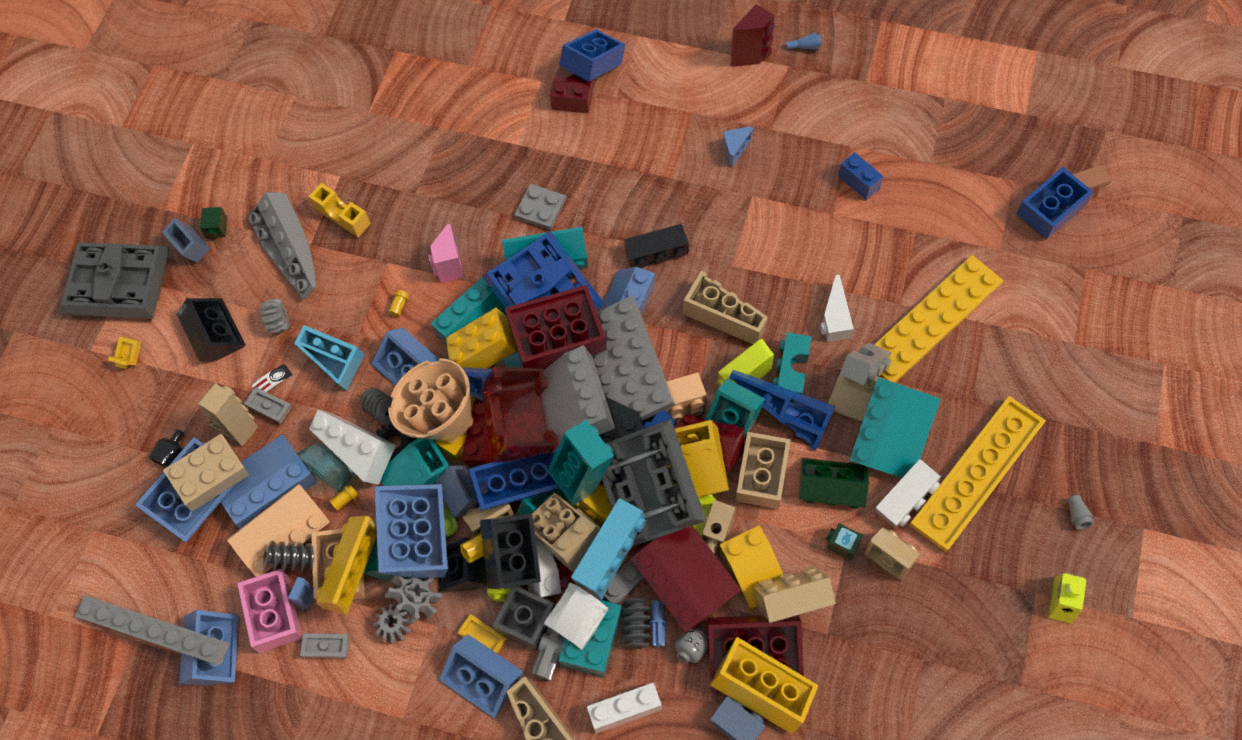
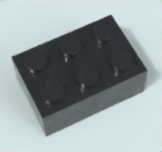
(510, 551)

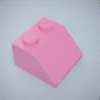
(445, 256)

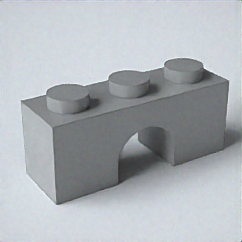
(866, 364)

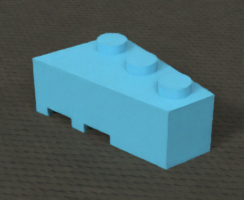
(334, 356)

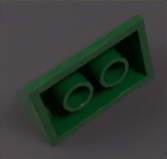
(833, 483)

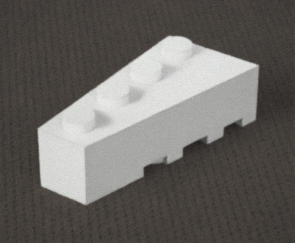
(356, 447)

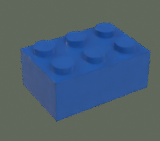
(592, 55)
(1054, 202)

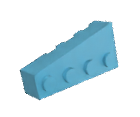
(609, 549)

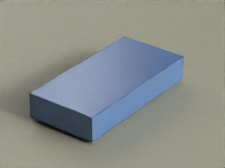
(302, 594)

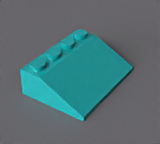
(894, 428)

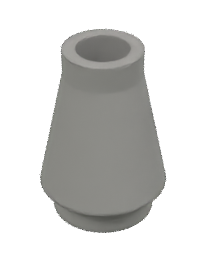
(1080, 514)

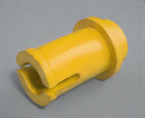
(398, 303)
(344, 497)

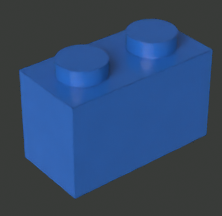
(860, 176)

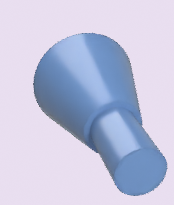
(809, 42)

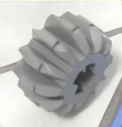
(274, 316)
(397, 631)

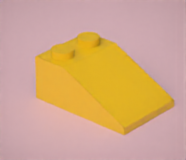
(750, 561)

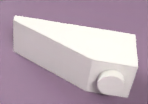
(837, 319)
(548, 572)

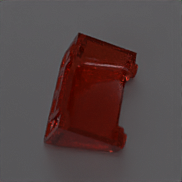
(516, 413)

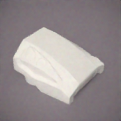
(576, 616)

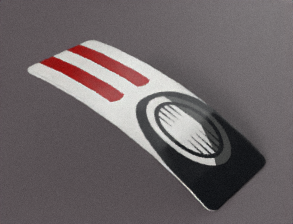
(273, 378)

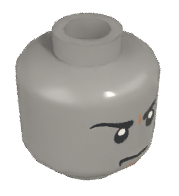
(692, 646)

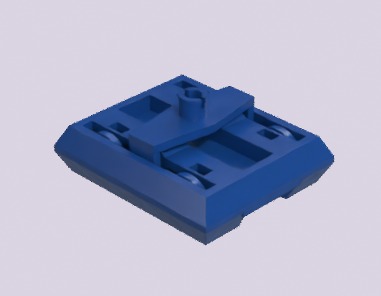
(537, 274)

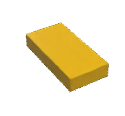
(482, 633)

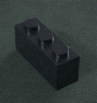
(656, 246)

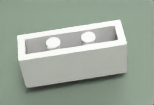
(908, 494)
(624, 708)

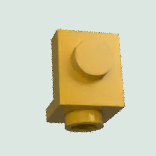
(126, 352)

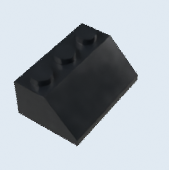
(209, 328)

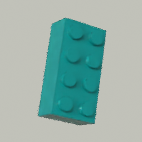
(580, 462)

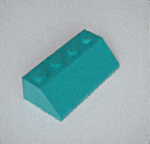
(570, 239)
(467, 308)

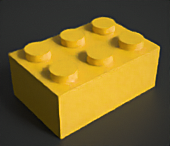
(482, 341)

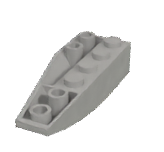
(284, 240)

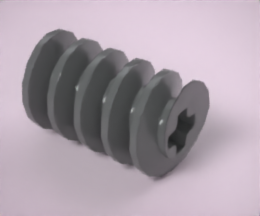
(377, 404)
(288, 554)
(634, 624)

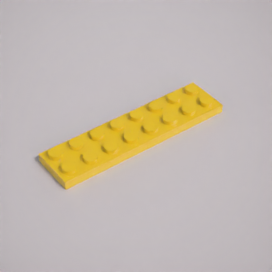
(937, 316)
(977, 474)

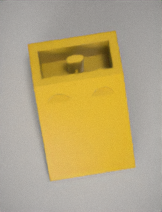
(704, 457)

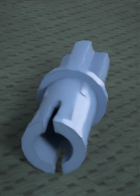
(657, 623)

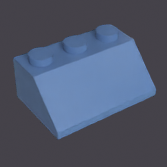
(631, 282)
(399, 354)
(219, 626)
(480, 675)

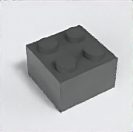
(523, 617)

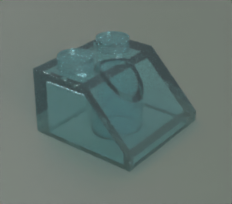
(326, 465)

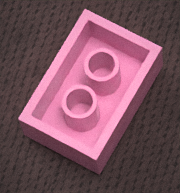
(268, 611)

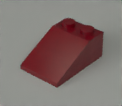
(571, 92)

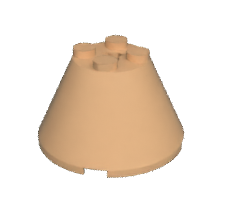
(432, 401)

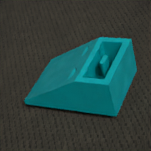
(415, 465)

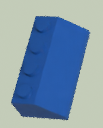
(511, 480)

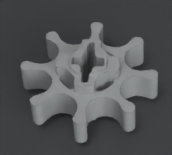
(413, 596)

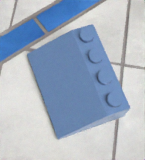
(272, 474)
(168, 509)
(411, 531)

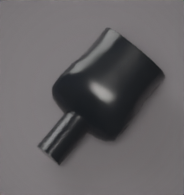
(167, 449)

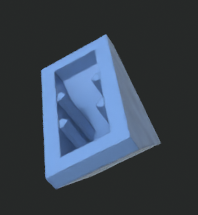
(735, 142)

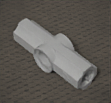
(549, 654)

